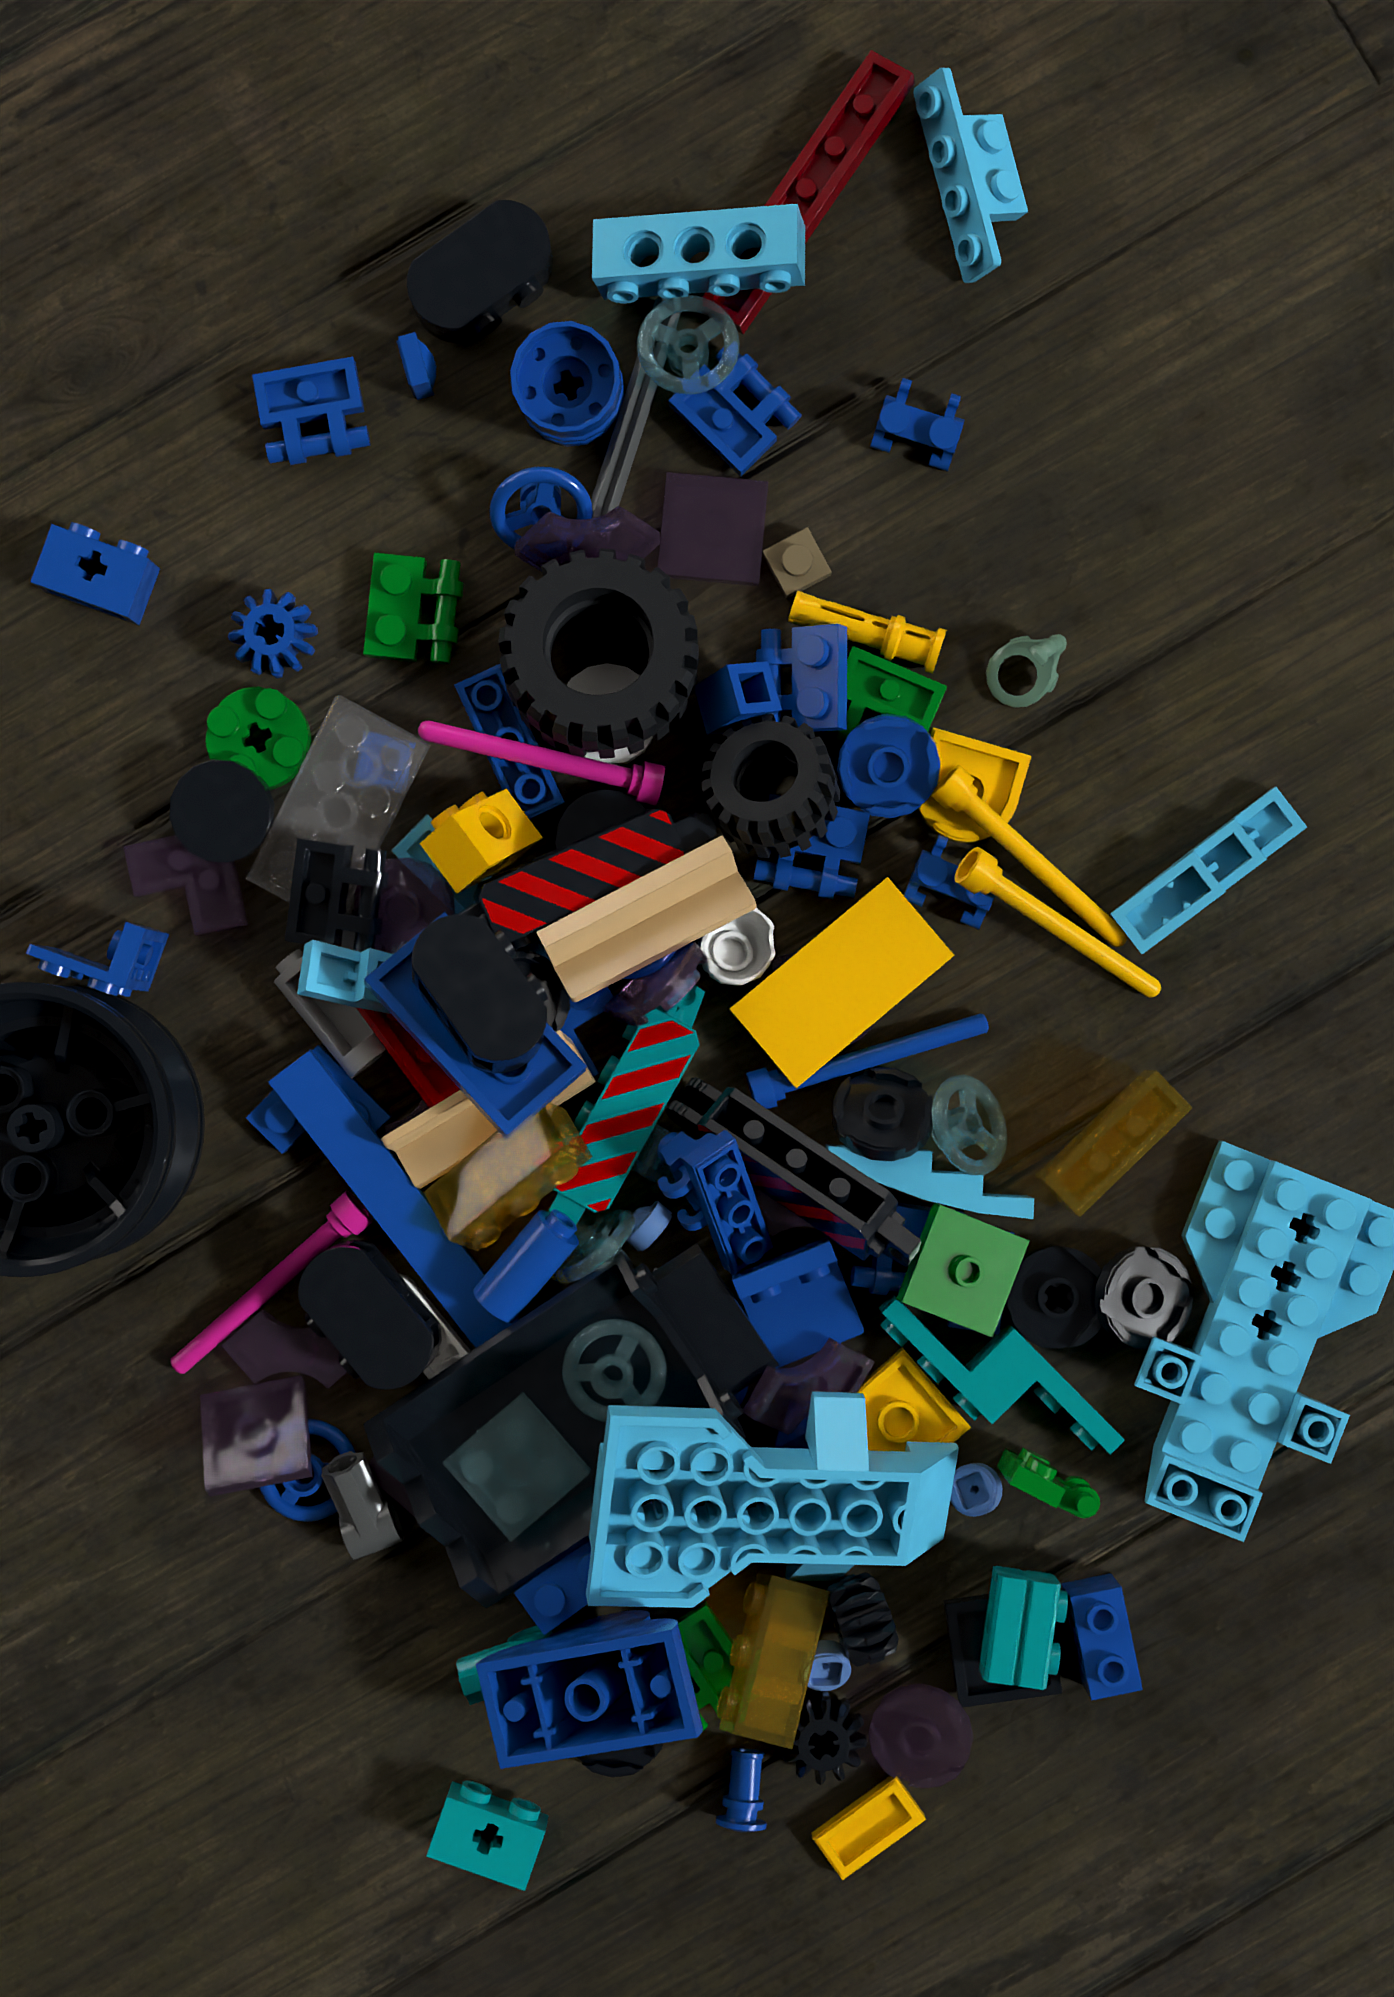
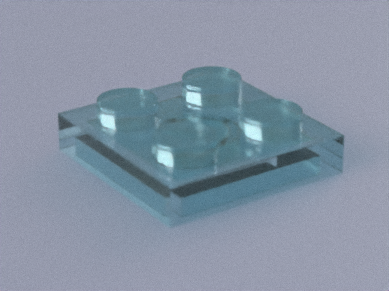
(516, 1466)

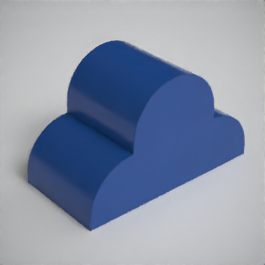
(590, 1690)

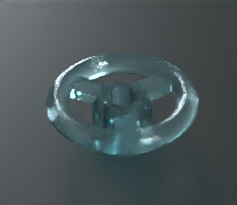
(684, 363)
(963, 1126)
(596, 1246)
(594, 1372)

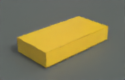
(868, 1826)

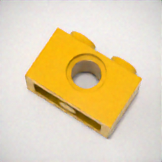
(479, 838)

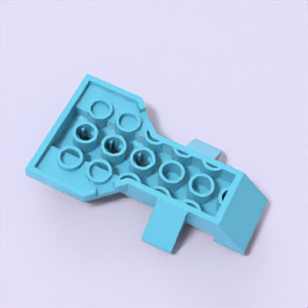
(1240, 1389)
(812, 1508)

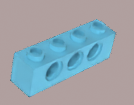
(677, 237)

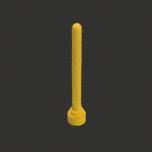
(959, 793)
(981, 874)

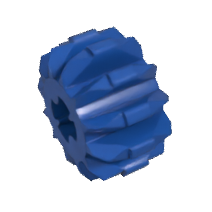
(257, 648)

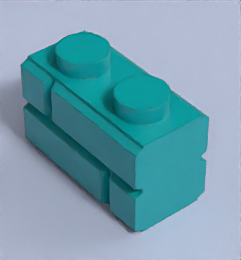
(1022, 1627)

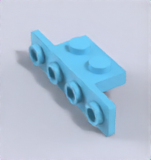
(972, 172)

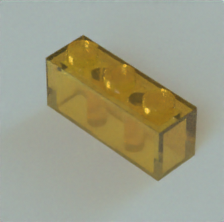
(1113, 1142)
(507, 1178)
(772, 1660)

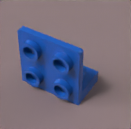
(132, 955)
(798, 1301)

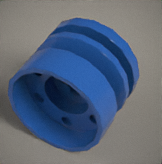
(548, 360)

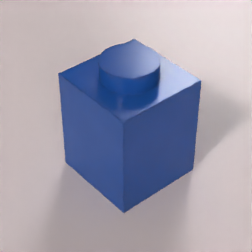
(736, 695)

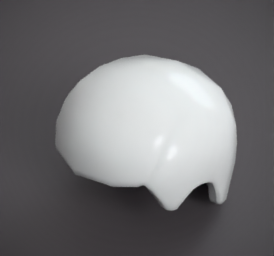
(739, 949)

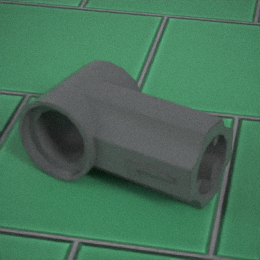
(365, 1517)

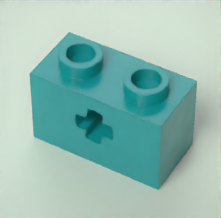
(505, 1856)

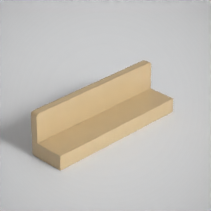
(647, 919)
(452, 1130)

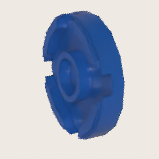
(888, 765)

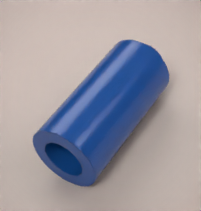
(527, 1265)

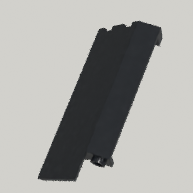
(708, 1359)

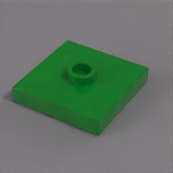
(963, 1270)

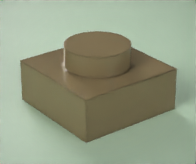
(796, 563)

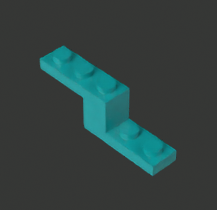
(997, 1375)

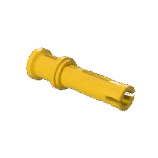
(890, 636)

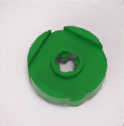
(272, 711)

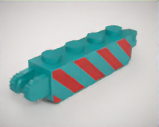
(630, 1104)

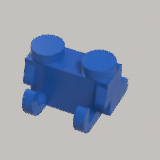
(919, 426)
(939, 876)
(672, 1150)

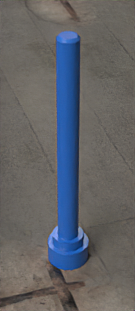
(771, 1086)

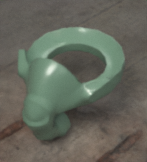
(1042, 653)

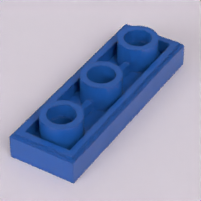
(494, 714)
(728, 1202)

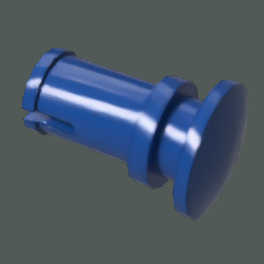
(743, 1794)

